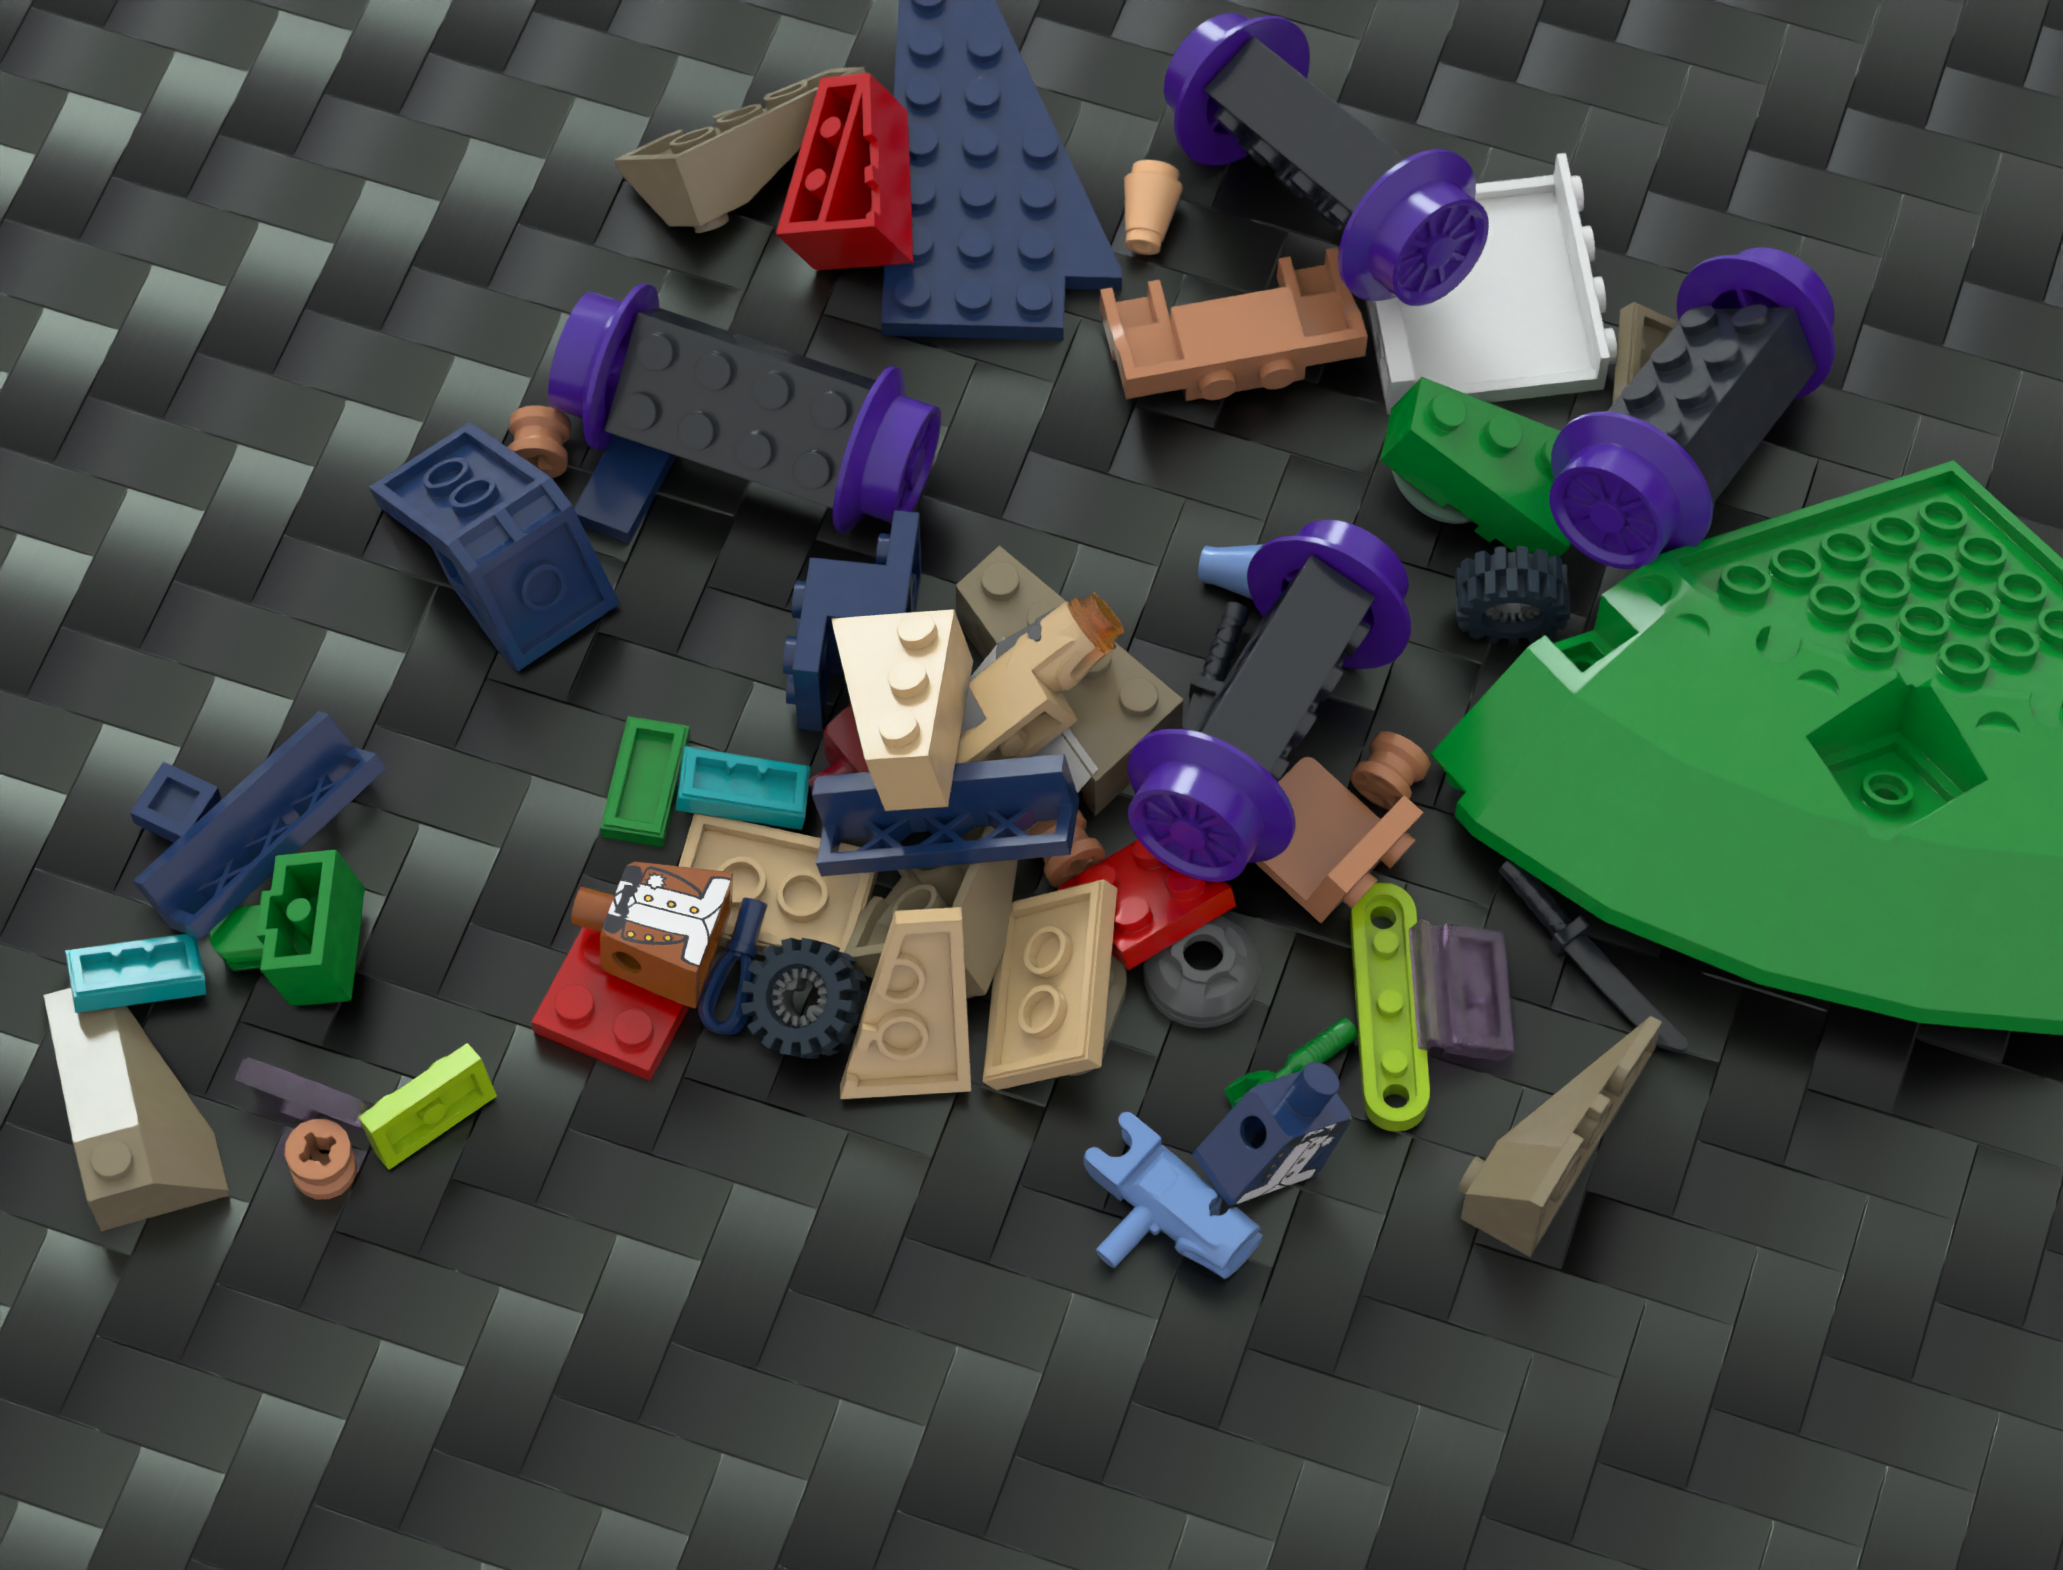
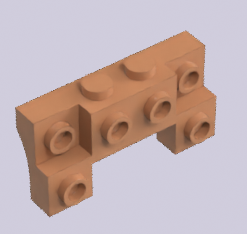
(1235, 339)

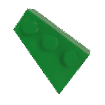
(1478, 461)

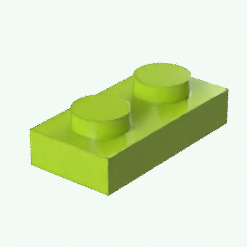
(427, 1106)

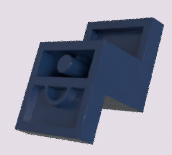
(844, 591)

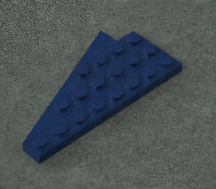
(991, 187)

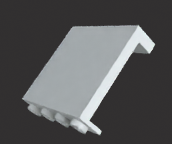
(1522, 315)

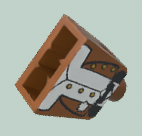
(660, 926)

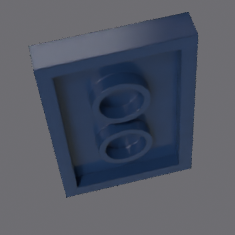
(501, 541)

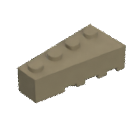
(1113, 701)

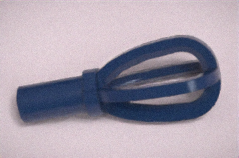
(739, 948)

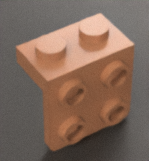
(1335, 841)

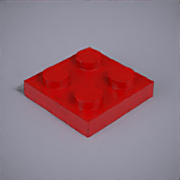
(1153, 902)
(606, 1013)

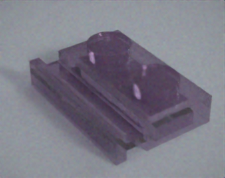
(1461, 990)

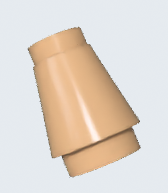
(1149, 204)

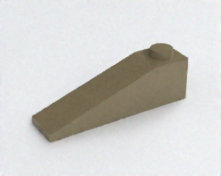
(715, 170)
(978, 888)
(129, 1118)
(1542, 1156)

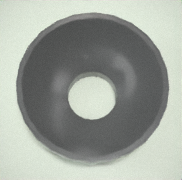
(1210, 995)

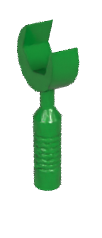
(1316, 1050)

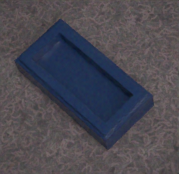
(622, 488)

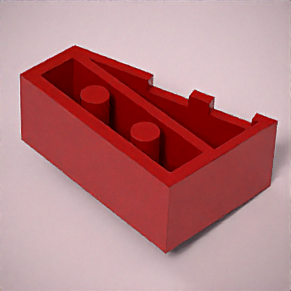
(851, 179)

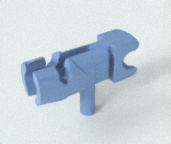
(1169, 1200)

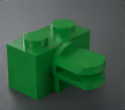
(301, 931)

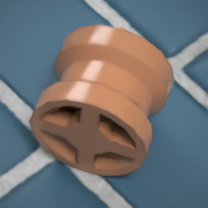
(540, 437)
(1390, 769)
(1084, 852)
(326, 1173)

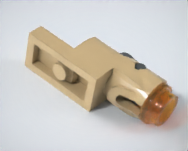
(1027, 679)

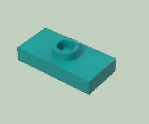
(743, 788)
(135, 972)

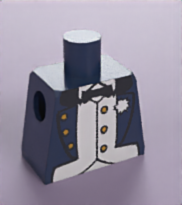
(1275, 1135)

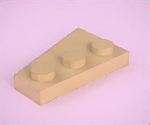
(915, 1012)

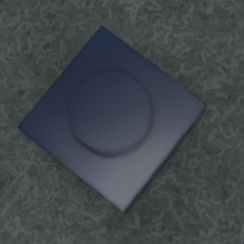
(173, 802)

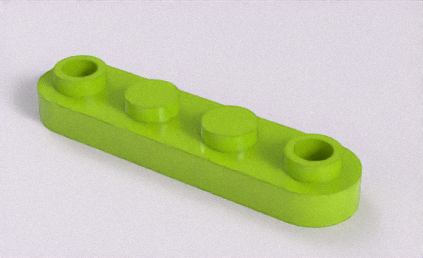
(1387, 1009)

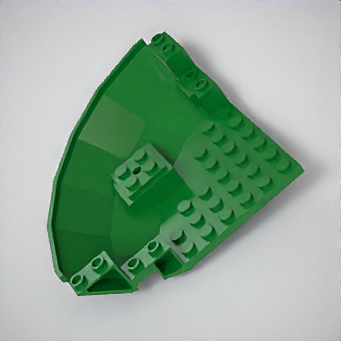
(1808, 756)

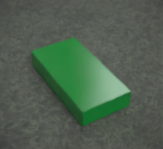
(645, 782)

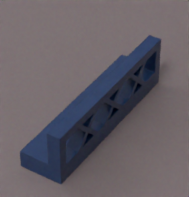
(983, 793)
(261, 818)

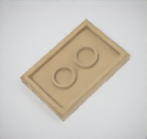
(783, 874)
(1051, 987)

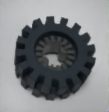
(1512, 595)
(786, 972)

